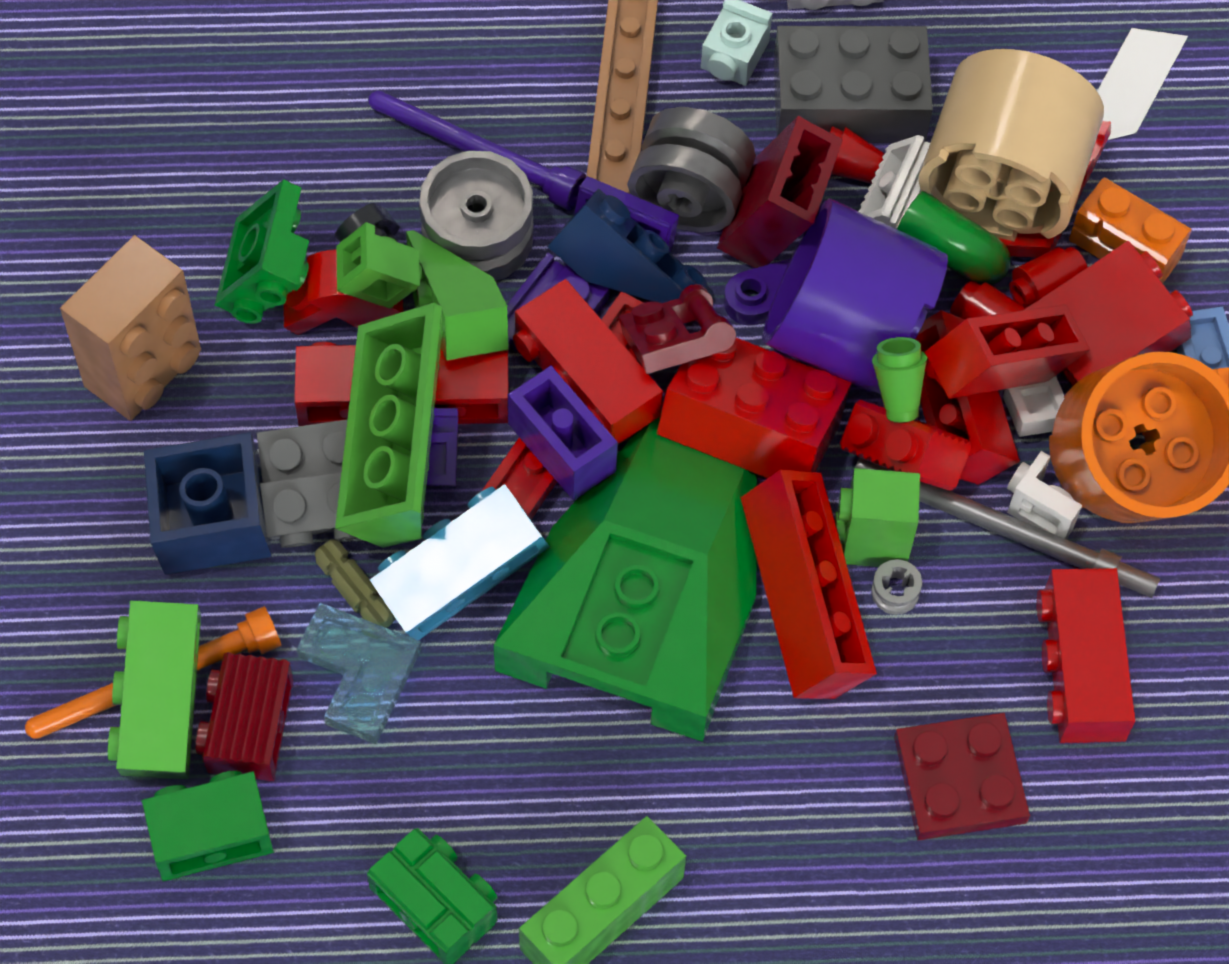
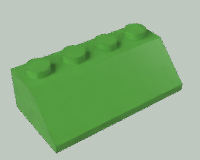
(390, 427)

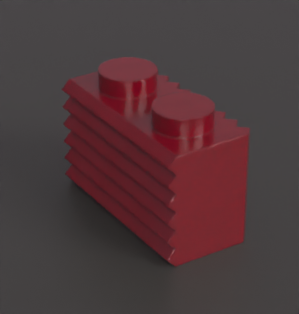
(246, 716)

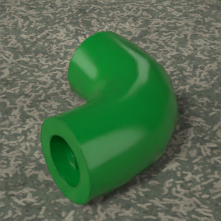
(969, 247)

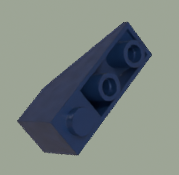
(621, 255)

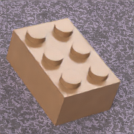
(132, 328)

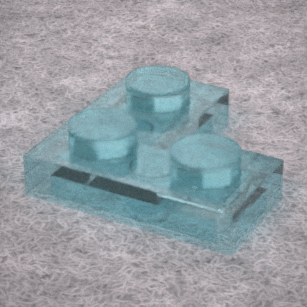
(373, 667)

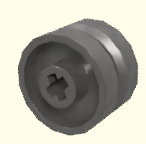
(693, 167)
(479, 211)

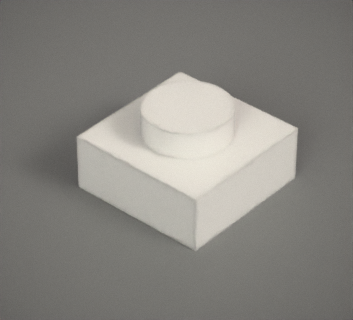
(1034, 406)

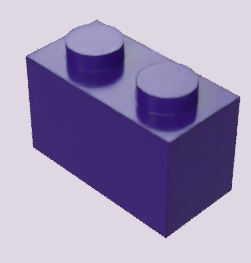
(562, 432)

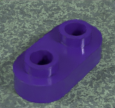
(753, 309)

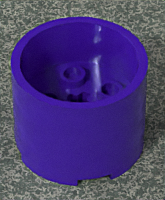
(850, 291)

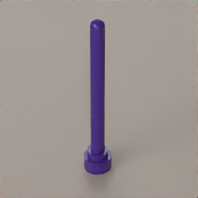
(557, 183)

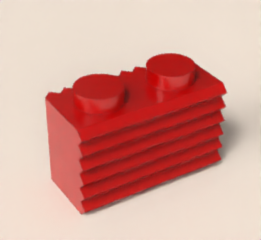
(906, 446)

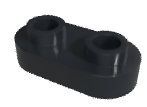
(372, 214)

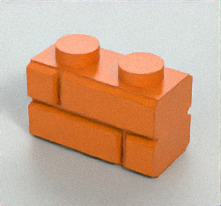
(1116, 215)

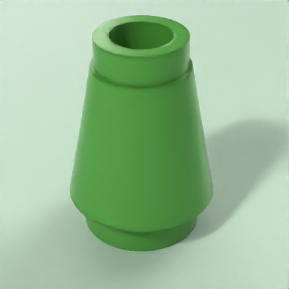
(900, 377)

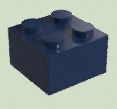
(206, 503)

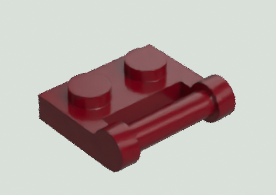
(659, 334)

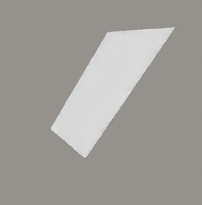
(1137, 78)

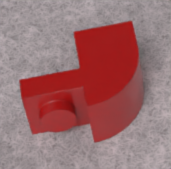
(320, 301)

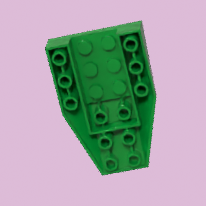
(642, 585)

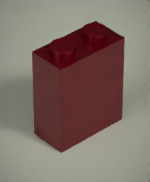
(781, 193)

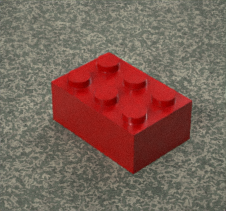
(754, 409)

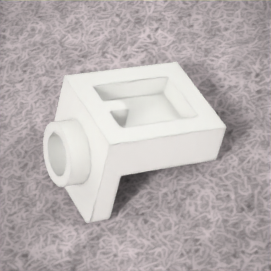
(1039, 503)

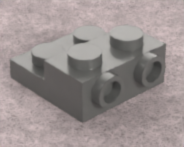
(301, 481)

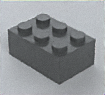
(854, 79)

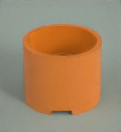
(1186, 433)

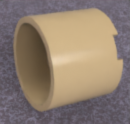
(1013, 142)

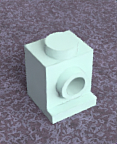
(736, 41)

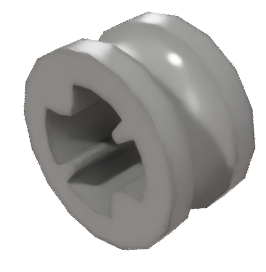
(901, 570)

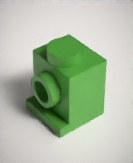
(376, 267)

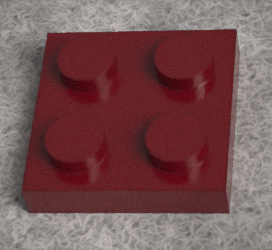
(961, 776)

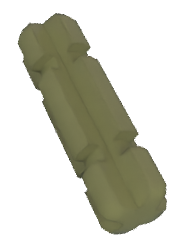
(353, 583)

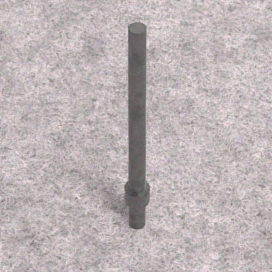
(1030, 535)

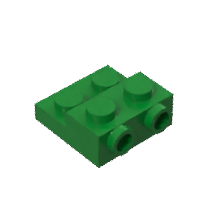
(264, 256)

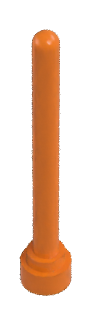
(252, 634)

